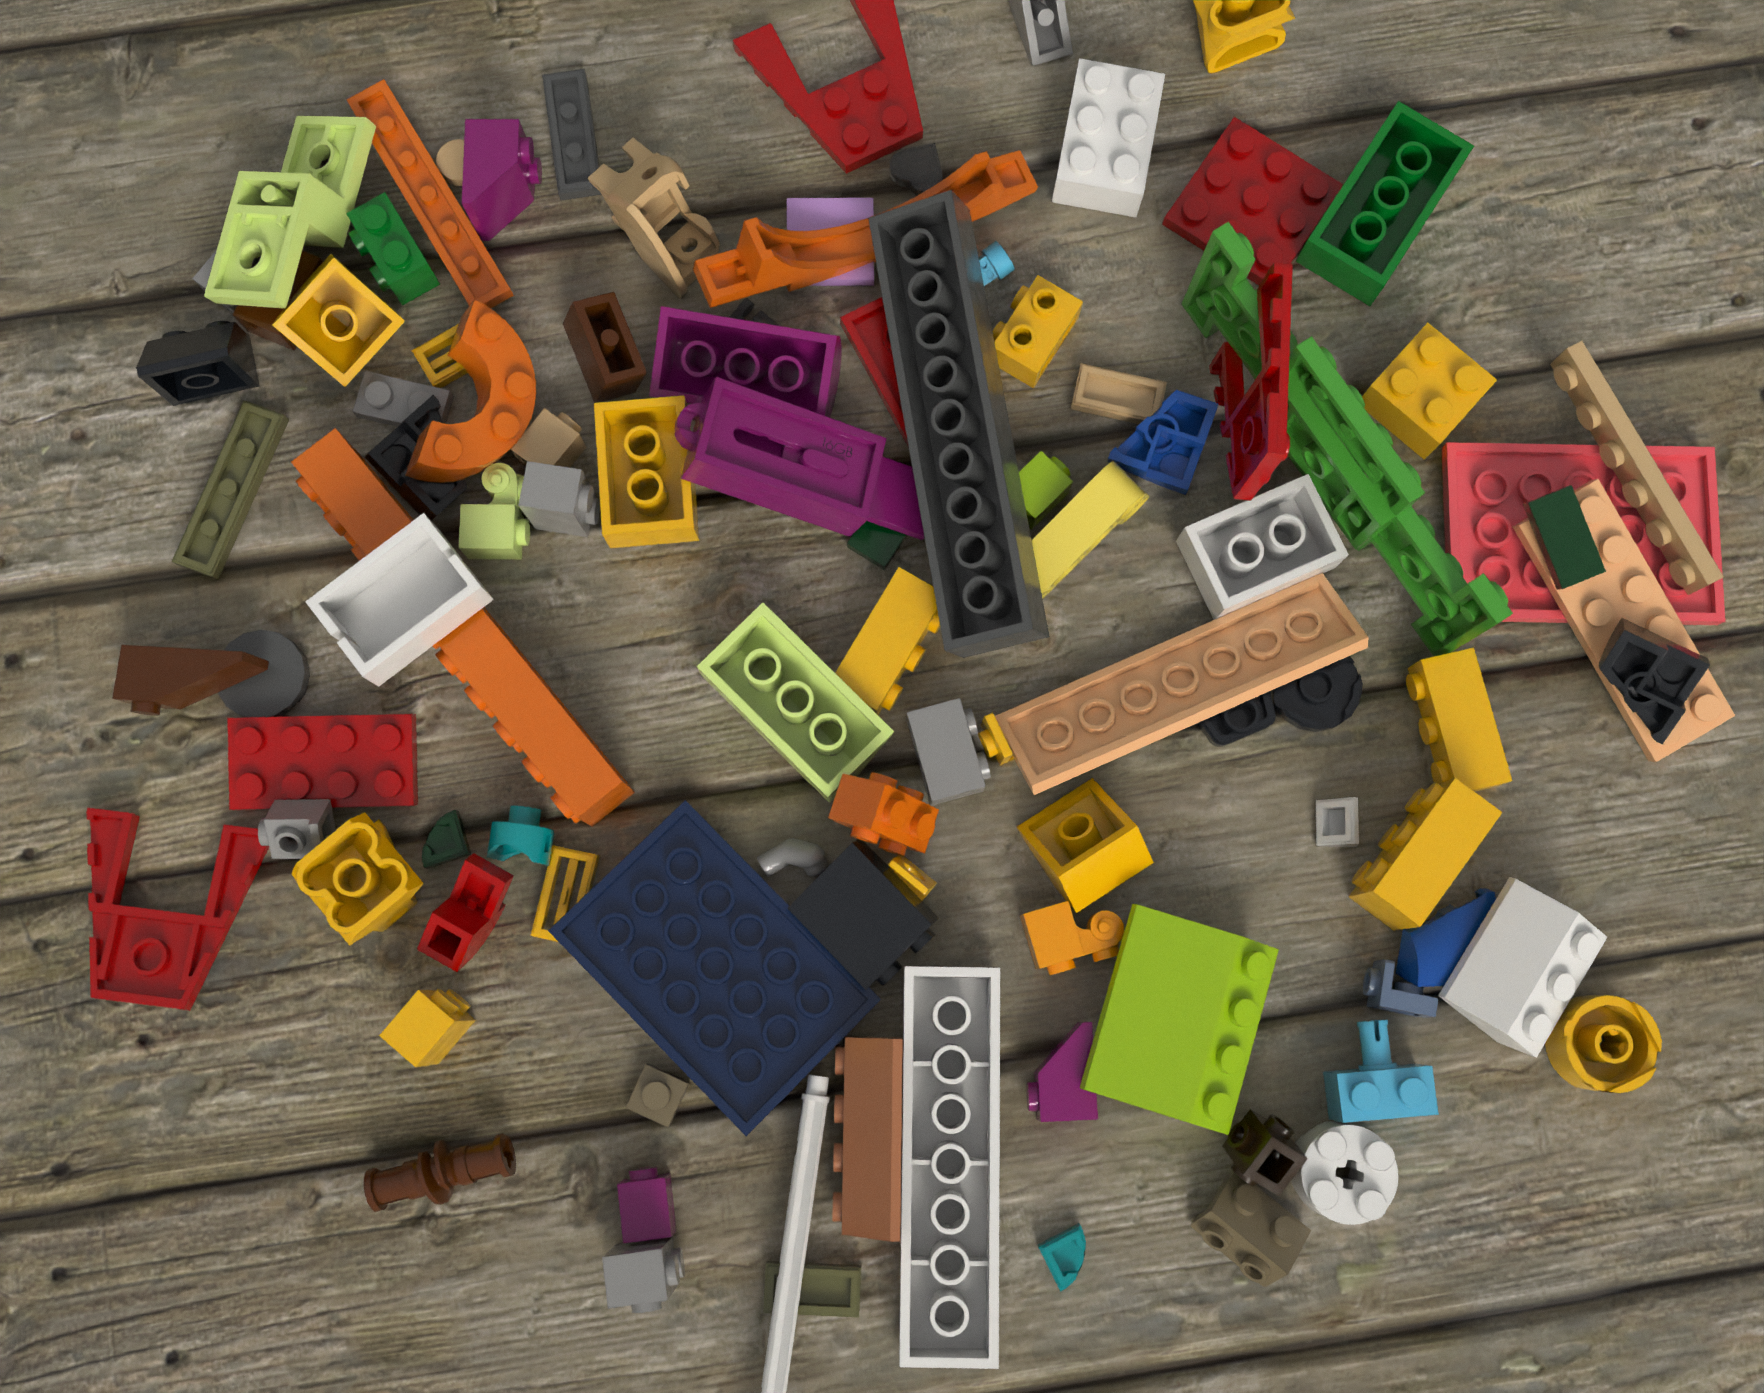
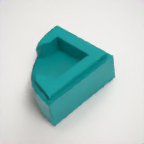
(1064, 1255)

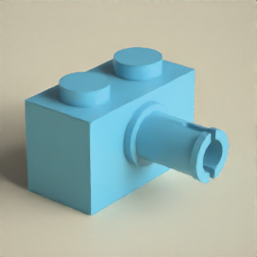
(1379, 1086)

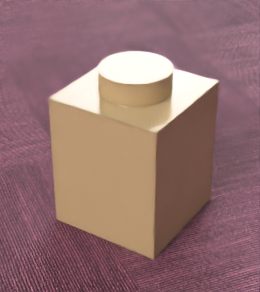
(550, 441)

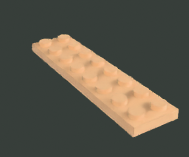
(1180, 682)

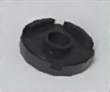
(1320, 698)

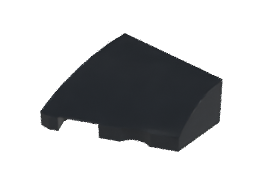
(393, 457)
(1652, 675)

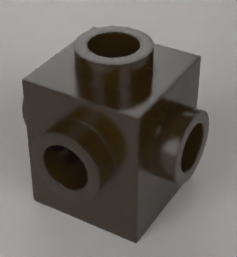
(1264, 1152)

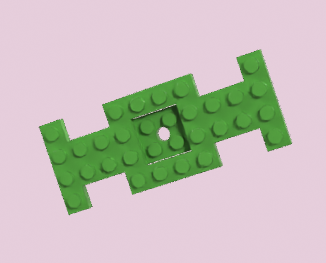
(1364, 507)

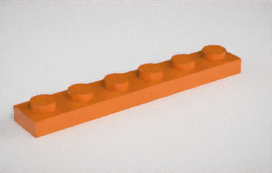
(430, 197)

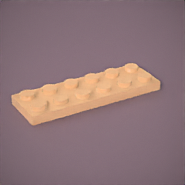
(1630, 593)

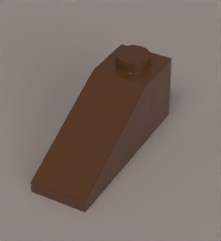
(178, 676)

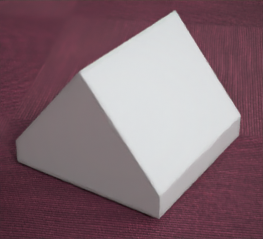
(1337, 822)

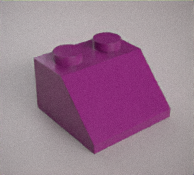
(497, 173)

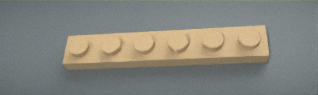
(1635, 468)

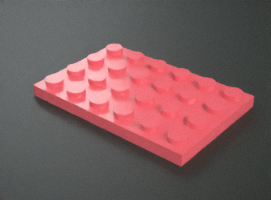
(1493, 480)

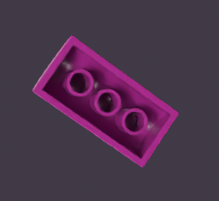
(764, 357)

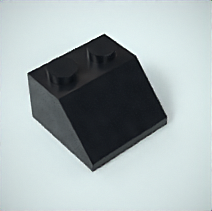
(199, 363)

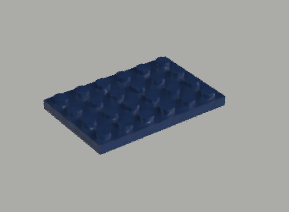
(714, 967)

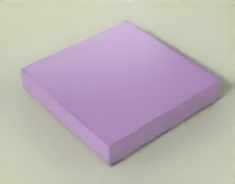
(825, 213)

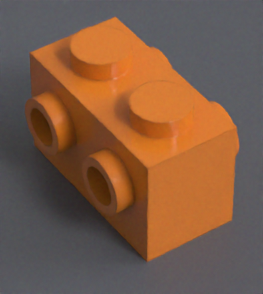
(884, 813)

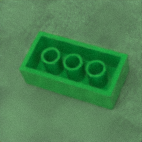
(1384, 203)

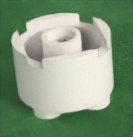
(1371, 1176)

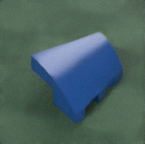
(1168, 442)
(1435, 948)

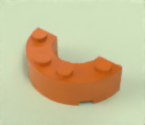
(505, 401)

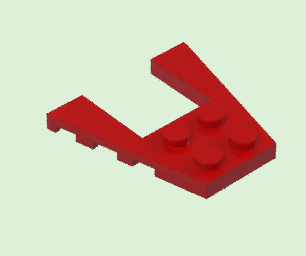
(856, 115)
(1259, 417)
(158, 953)

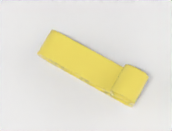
(1084, 523)

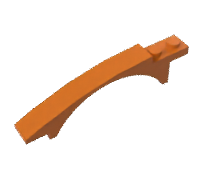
(796, 259)

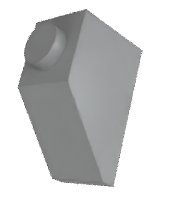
(1042, 29)

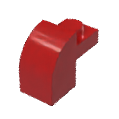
(469, 914)

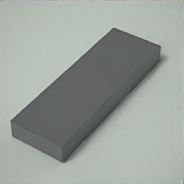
(571, 133)

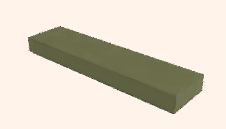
(230, 490)

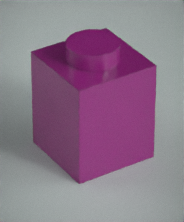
(646, 1205)

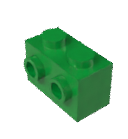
(393, 249)

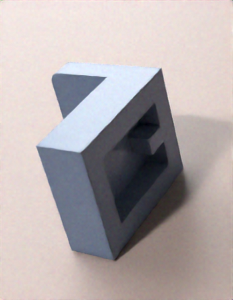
(1402, 999)

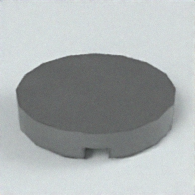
(275, 689)

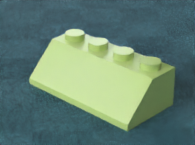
(795, 701)

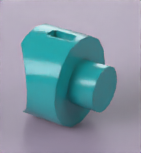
(520, 835)

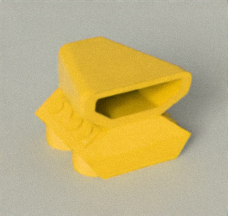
(1239, 29)
(358, 879)

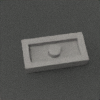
(394, 399)

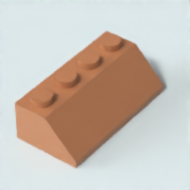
(871, 1137)

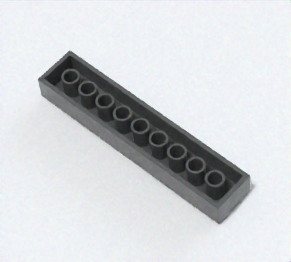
(957, 427)

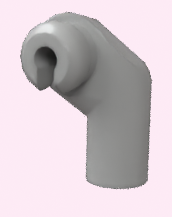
(796, 853)

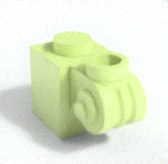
(498, 527)

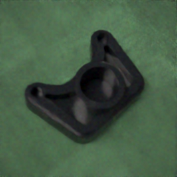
(1239, 721)

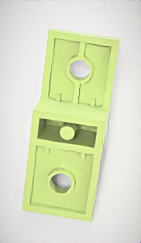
(290, 209)

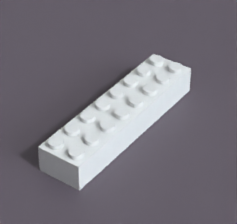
(950, 1168)

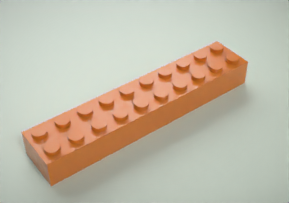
(477, 650)

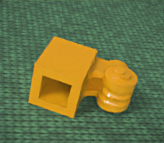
(1058, 940)

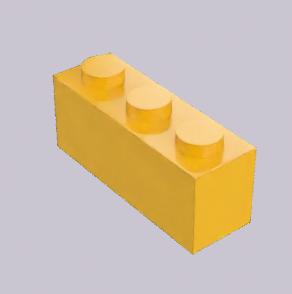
(890, 641)
(1458, 720)

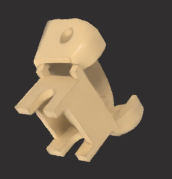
(645, 202)

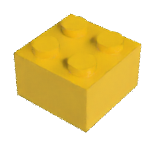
(1426, 391)

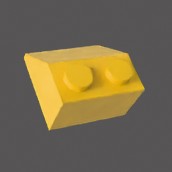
(338, 320)
(1086, 844)

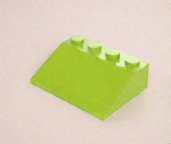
(1179, 1018)

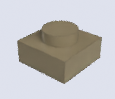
(657, 1095)

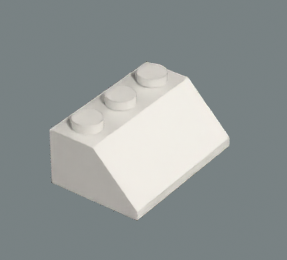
(1522, 967)

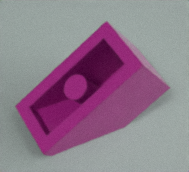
(1058, 1078)

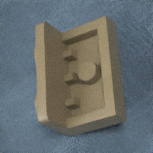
(1251, 1230)

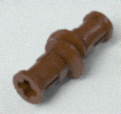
(440, 1173)

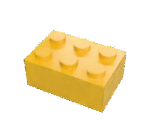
(642, 472)
(1423, 854)

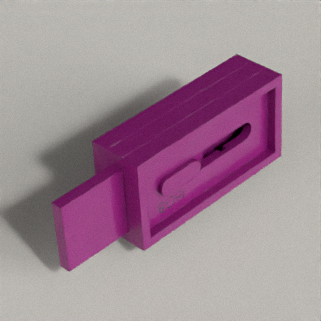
(795, 462)

